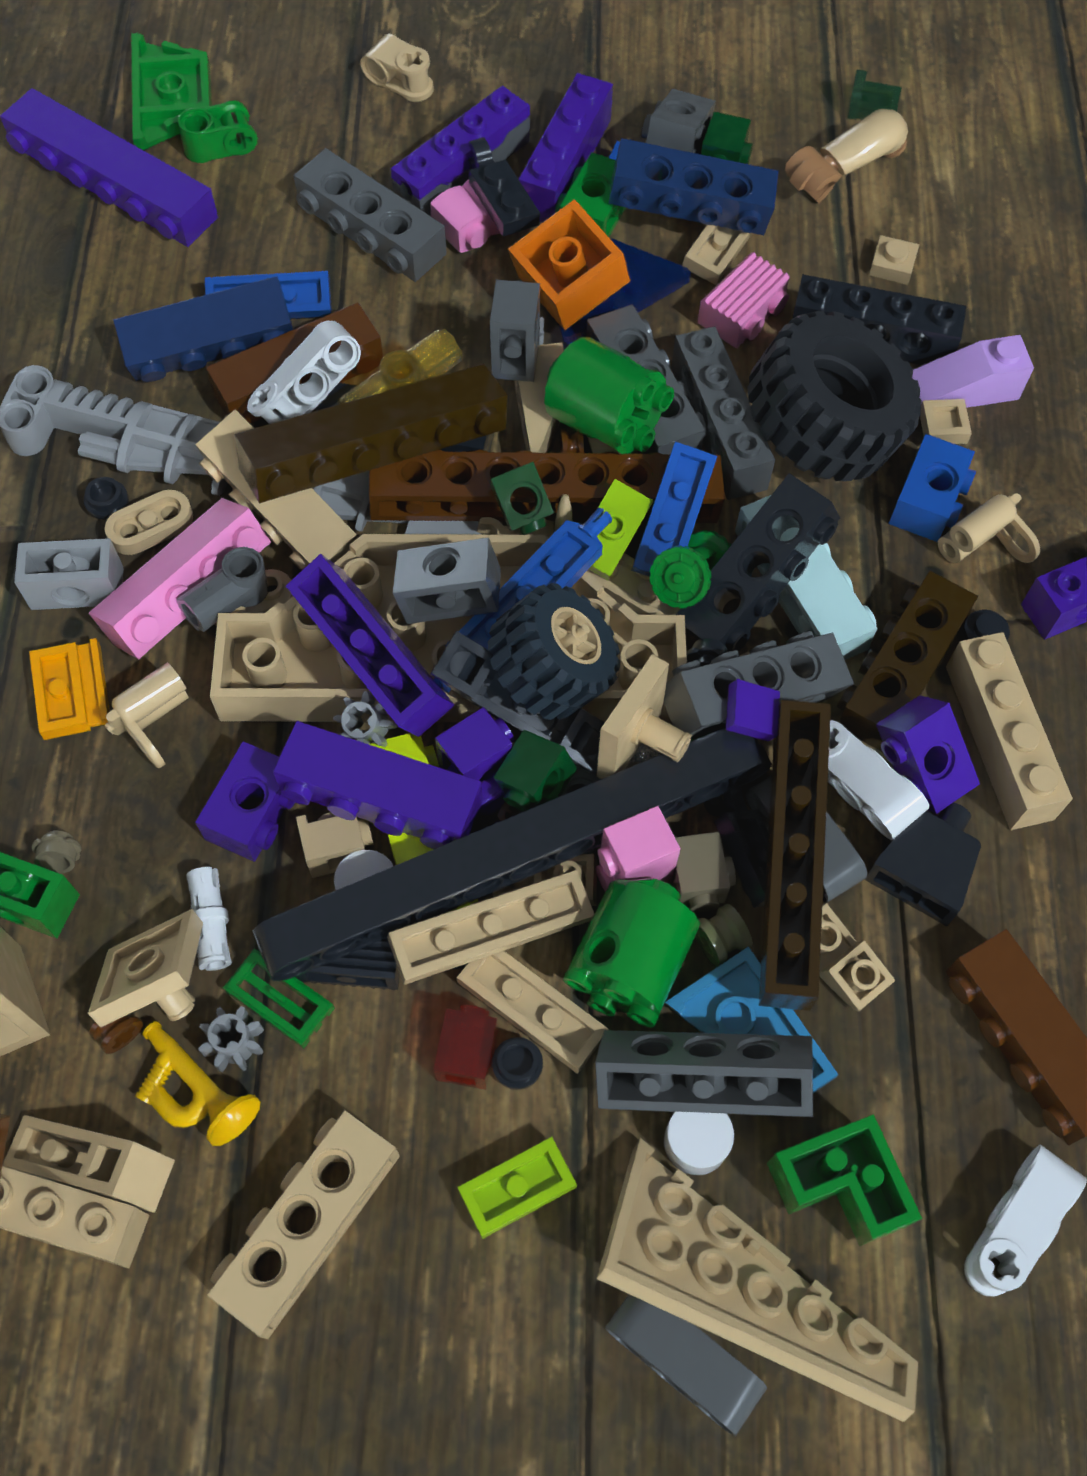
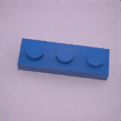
(304, 292)
(675, 504)

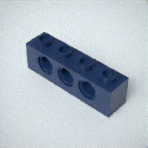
(693, 187)

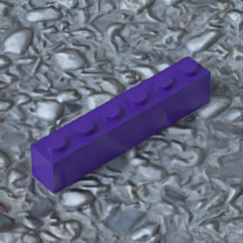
(109, 167)

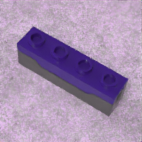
(444, 158)

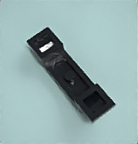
(469, 672)

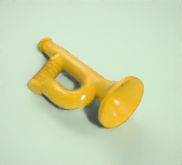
(227, 1113)

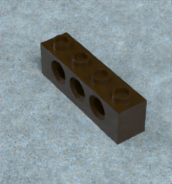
(944, 610)

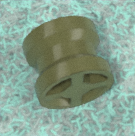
(723, 934)

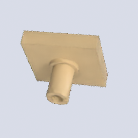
(638, 722)
(149, 970)

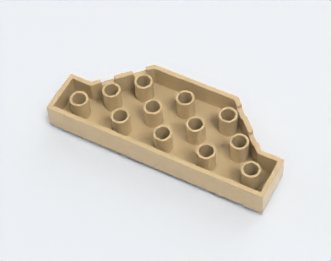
(290, 672)

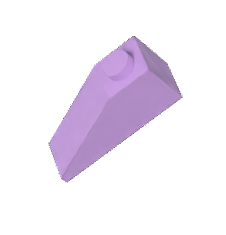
(979, 373)

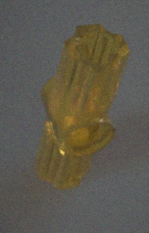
(400, 368)

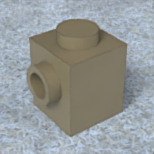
(703, 872)

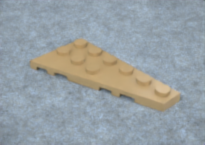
(735, 1283)

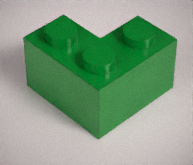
(856, 1168)

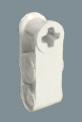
(310, 356)
(871, 784)
(1023, 1222)

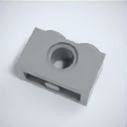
(67, 573)

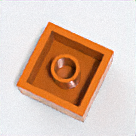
(571, 262)

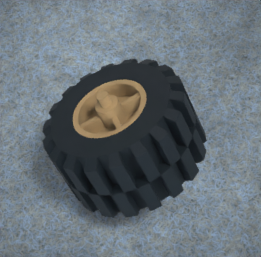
(554, 651)

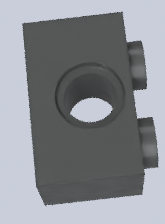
(679, 121)
(515, 330)
(447, 580)

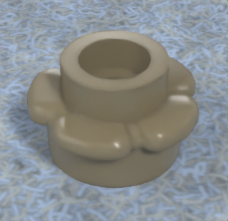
(56, 851)

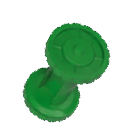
(684, 573)

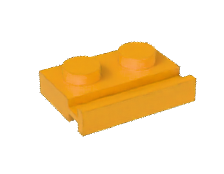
(69, 688)

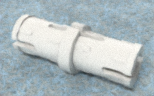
(207, 904)

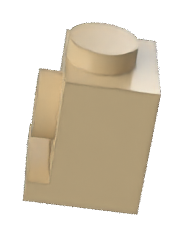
(331, 840)

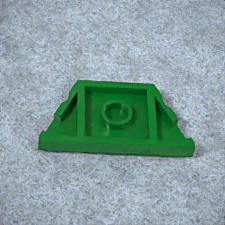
(164, 86)

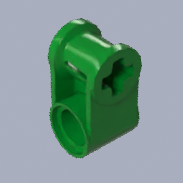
(211, 132)

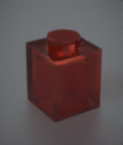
(466, 1047)

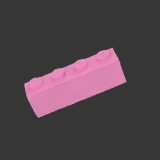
(146, 603)

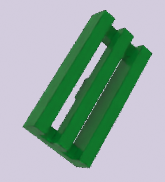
(311, 1022)

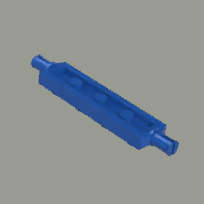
(558, 561)

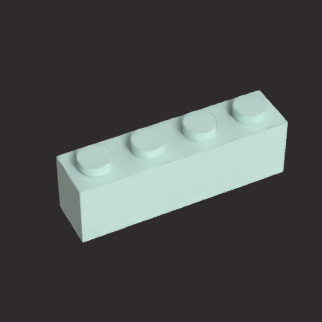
(821, 597)

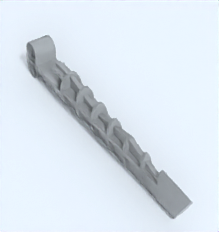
(152, 440)

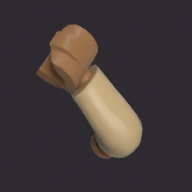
(872, 137)

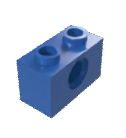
(933, 487)

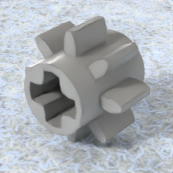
(352, 721)
(234, 1052)

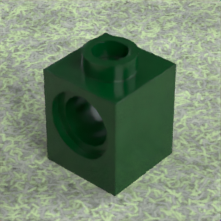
(525, 477)
(534, 772)

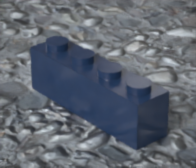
(202, 329)

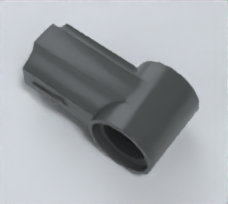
(226, 589)

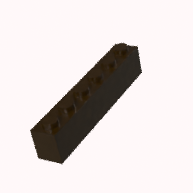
(370, 432)
(795, 858)

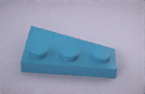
(729, 1004)

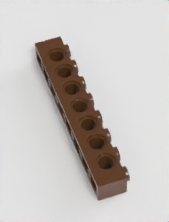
(567, 472)

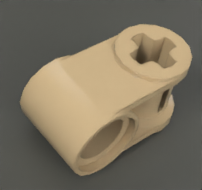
(399, 68)

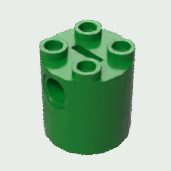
(606, 395)
(633, 949)

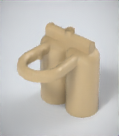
(986, 523)
(145, 704)

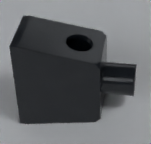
(930, 864)

